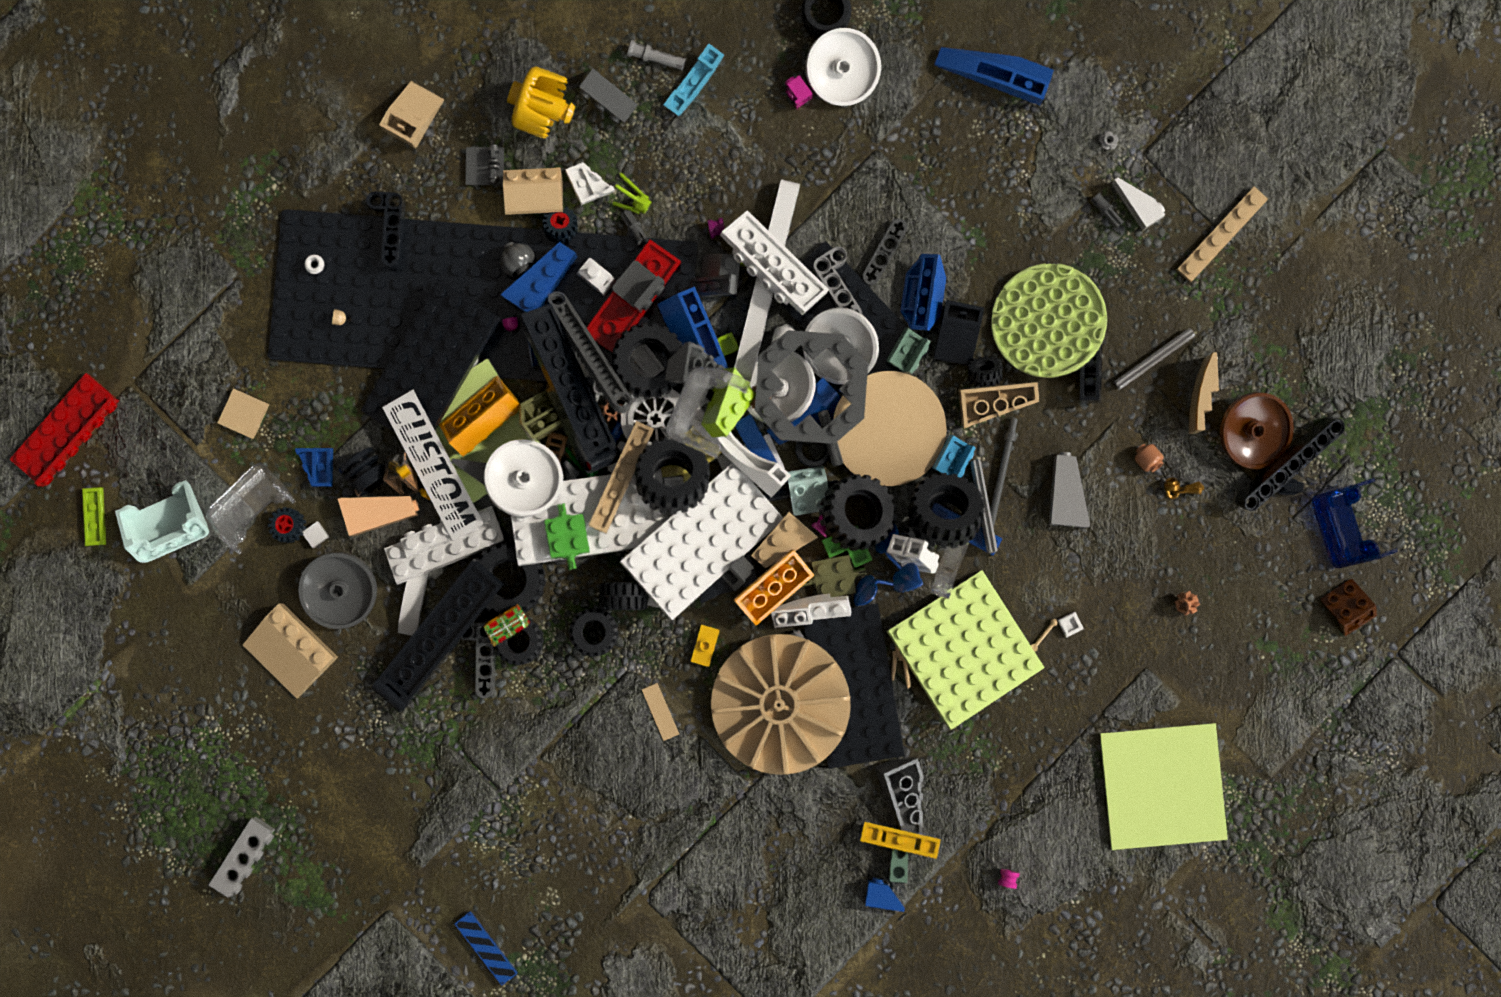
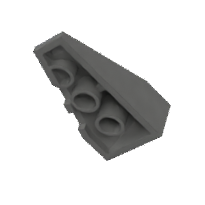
(687, 359)
(902, 788)

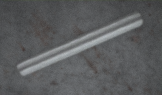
(1154, 358)
(987, 524)

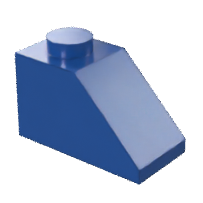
(882, 896)

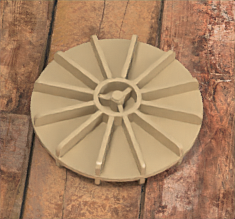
(780, 704)

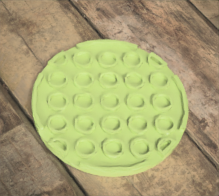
(1049, 320)

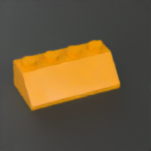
(479, 416)
(774, 587)

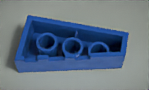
(541, 279)

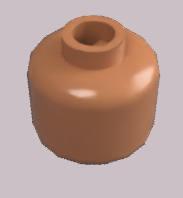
(1149, 458)

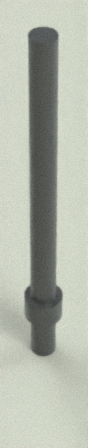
(1009, 438)

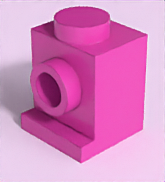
(798, 91)

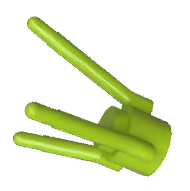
(641, 203)

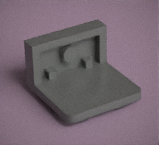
(638, 286)

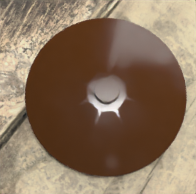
(1256, 430)

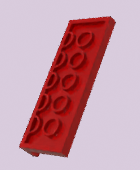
(64, 430)

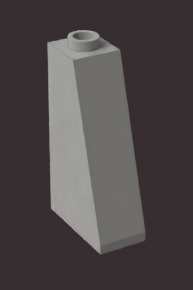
(1067, 494)

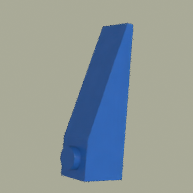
(824, 399)

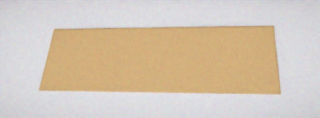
(660, 711)

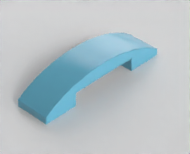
(695, 80)

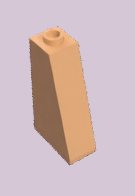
(371, 513)

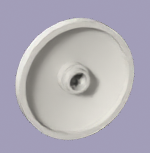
(843, 66)
(857, 332)
(798, 387)
(523, 478)

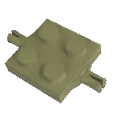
(834, 576)

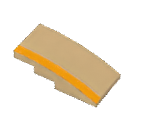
(1201, 400)

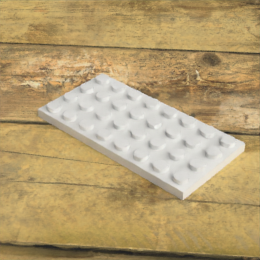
(629, 528)
(702, 543)

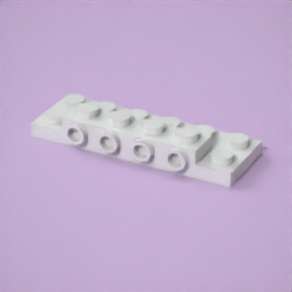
(773, 264)
(434, 548)

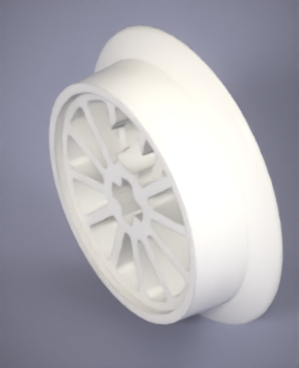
(627, 421)

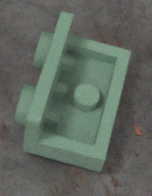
(908, 351)

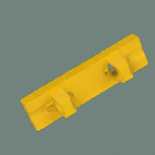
(900, 840)

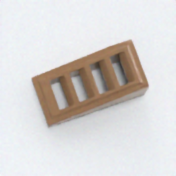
(562, 446)

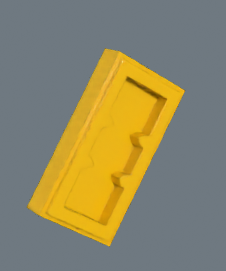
(705, 645)

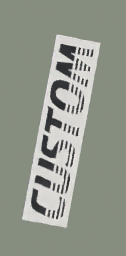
(433, 465)

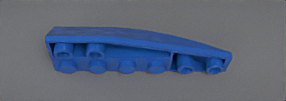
(999, 71)
(689, 321)

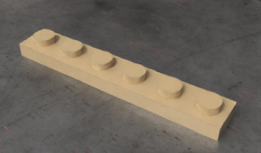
(1222, 234)
(620, 478)

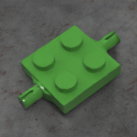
(566, 536)

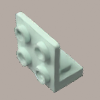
(807, 489)

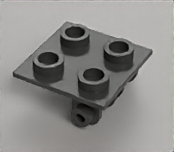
(484, 165)

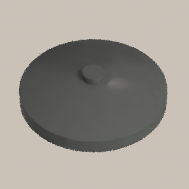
(337, 590)

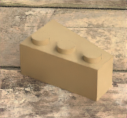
(786, 536)

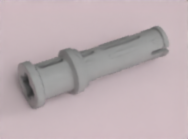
(647, 53)

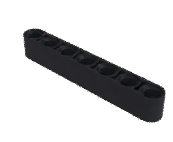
(1281, 464)

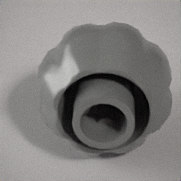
(516, 259)

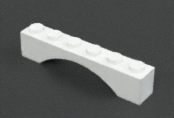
(764, 473)

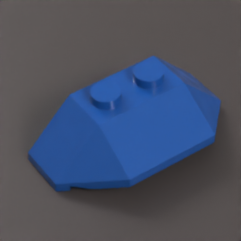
(924, 292)

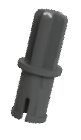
(1106, 210)
(634, 227)

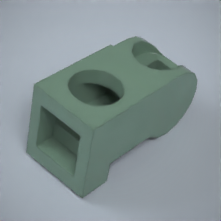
(898, 866)

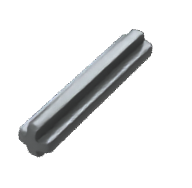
(833, 449)

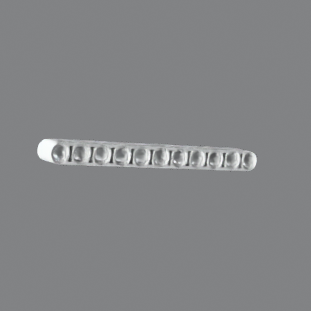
(761, 297)

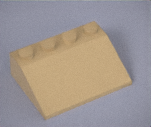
(289, 650)

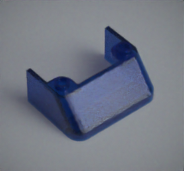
(1341, 529)

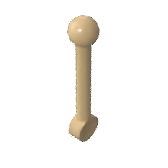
(1054, 622)

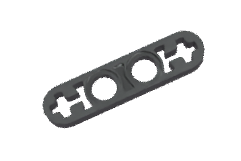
(883, 251)

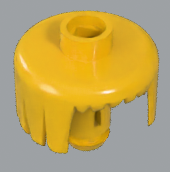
(539, 101)

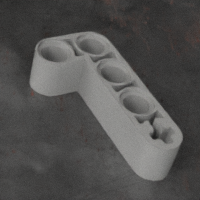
(830, 273)

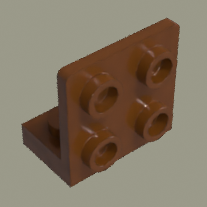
(1350, 606)

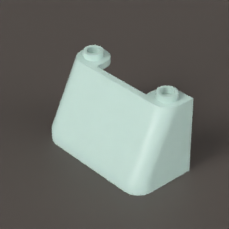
(163, 525)

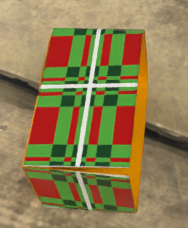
(506, 624)

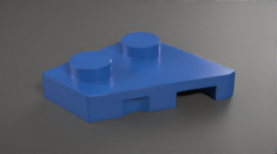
(318, 465)

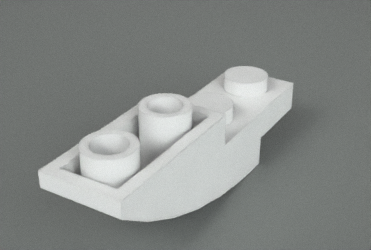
(810, 608)

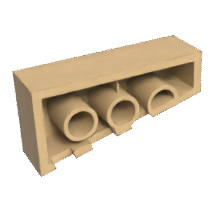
(989, 402)

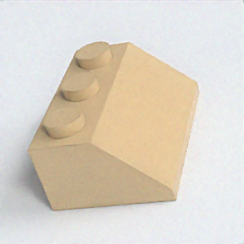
(533, 191)

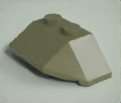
(538, 417)

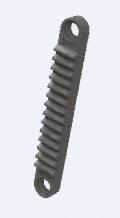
(590, 354)

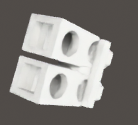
(913, 550)

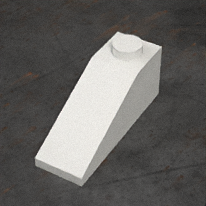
(1141, 206)

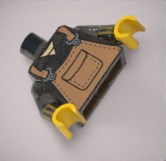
(402, 476)

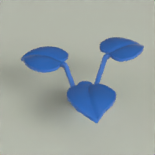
(904, 580)

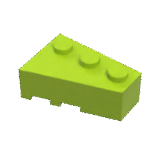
(726, 408)

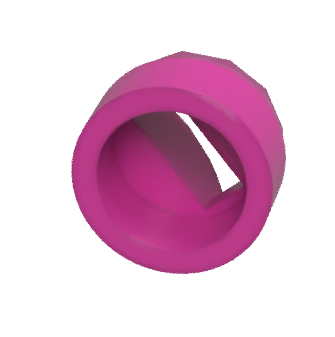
(510, 323)

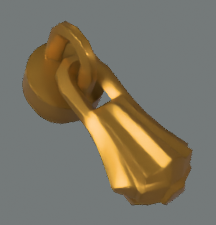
(1174, 486)

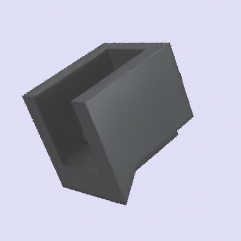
(737, 573)

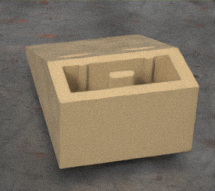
(411, 114)

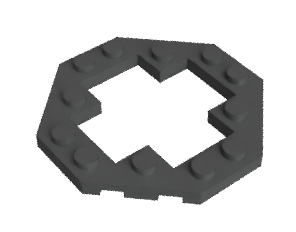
(853, 390)

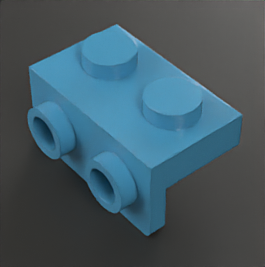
(954, 457)

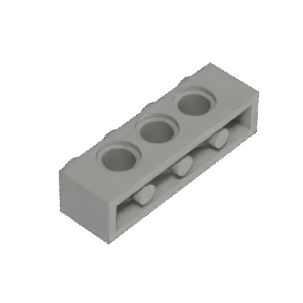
(222, 881)

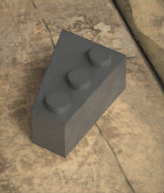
(605, 96)

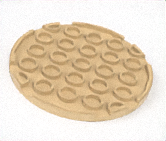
(899, 430)

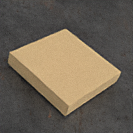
(243, 413)

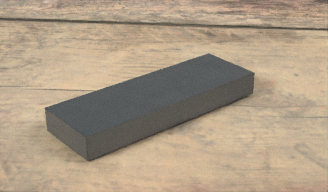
(714, 285)

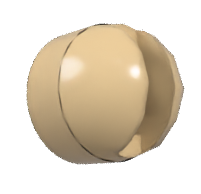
(338, 317)

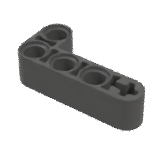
(481, 660)

